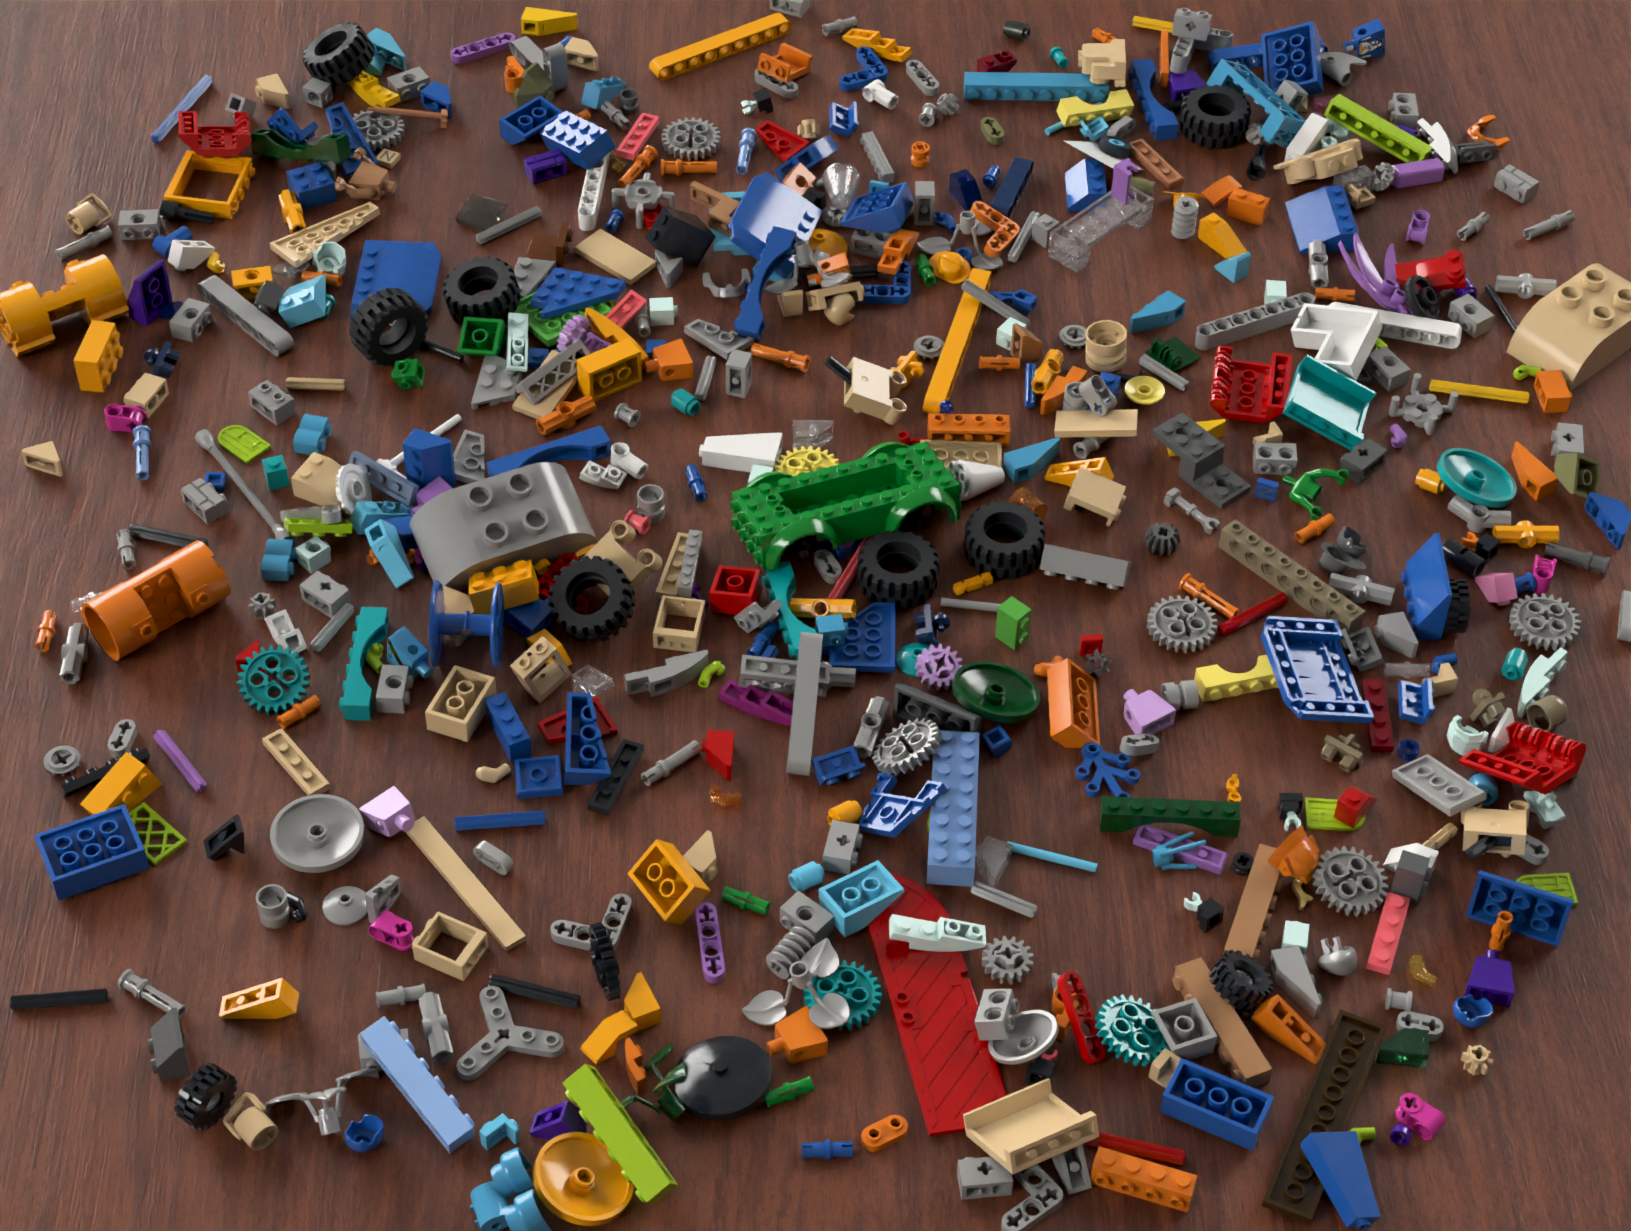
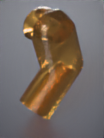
(722, 798)

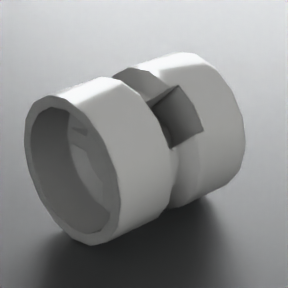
(1072, 398)
(651, 502)
(1181, 695)
(273, 906)

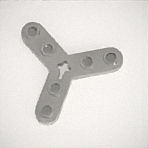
(520, 1038)

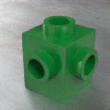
(408, 373)

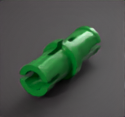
(925, 270)
(731, 895)
(805, 1085)

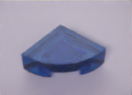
(170, 309)

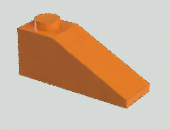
(1288, 1028)

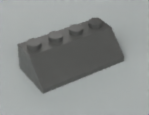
(913, 703)

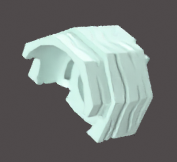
(330, 258)
(1465, 738)

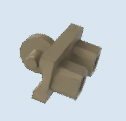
(1488, 708)
(1345, 748)

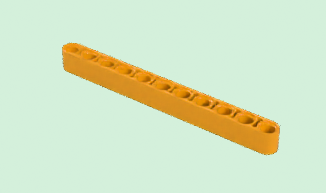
(956, 344)

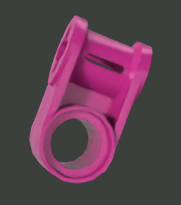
(123, 417)
(1543, 573)
(392, 931)
(1421, 1117)

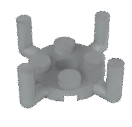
(642, 201)
(1416, 402)

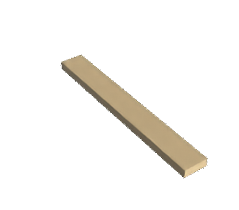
(466, 885)

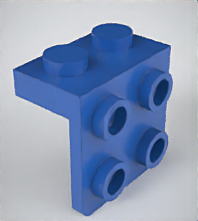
(289, 129)

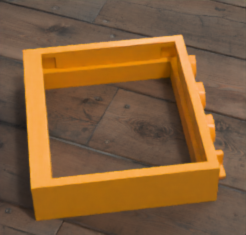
(221, 209)

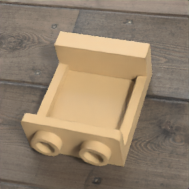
(817, 301)
(1096, 495)

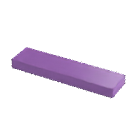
(1203, 856)

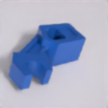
(1020, 300)

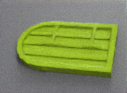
(242, 443)
(1321, 815)
(1554, 883)

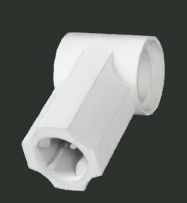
(877, 91)
(626, 461)

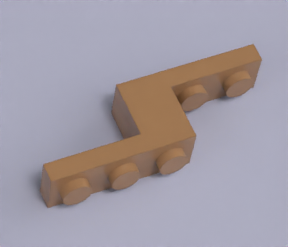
(721, 206)

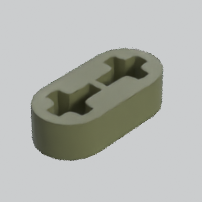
(992, 130)

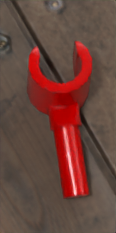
(904, 437)

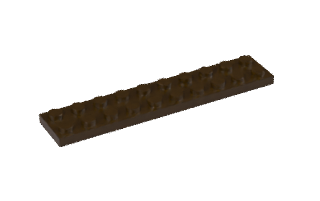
(1326, 1108)

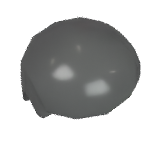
(1349, 542)

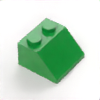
(482, 336)

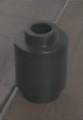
(1016, 30)

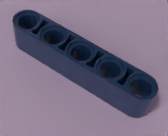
(1012, 186)

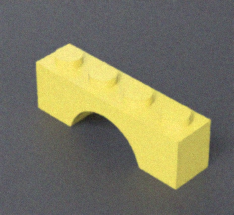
(1073, 109)
(1217, 683)

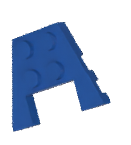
(893, 813)

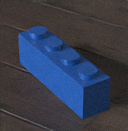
(584, 748)

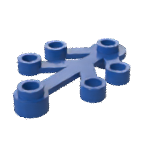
(1094, 754)

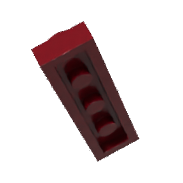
(1380, 728)

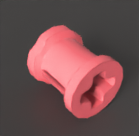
(638, 522)

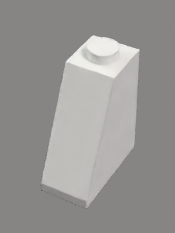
(1308, 137)

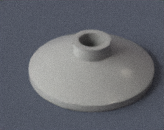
(343, 912)

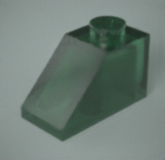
(1406, 1048)

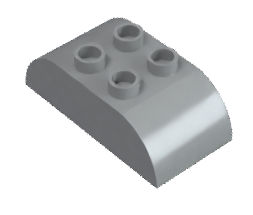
(500, 521)

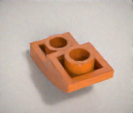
(1220, 190)
(634, 1066)

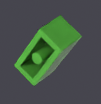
(1013, 623)

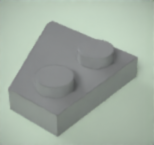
(382, 896)

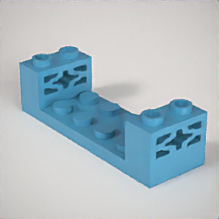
(1282, 121)

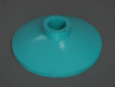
(907, 657)

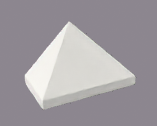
(1500, 737)

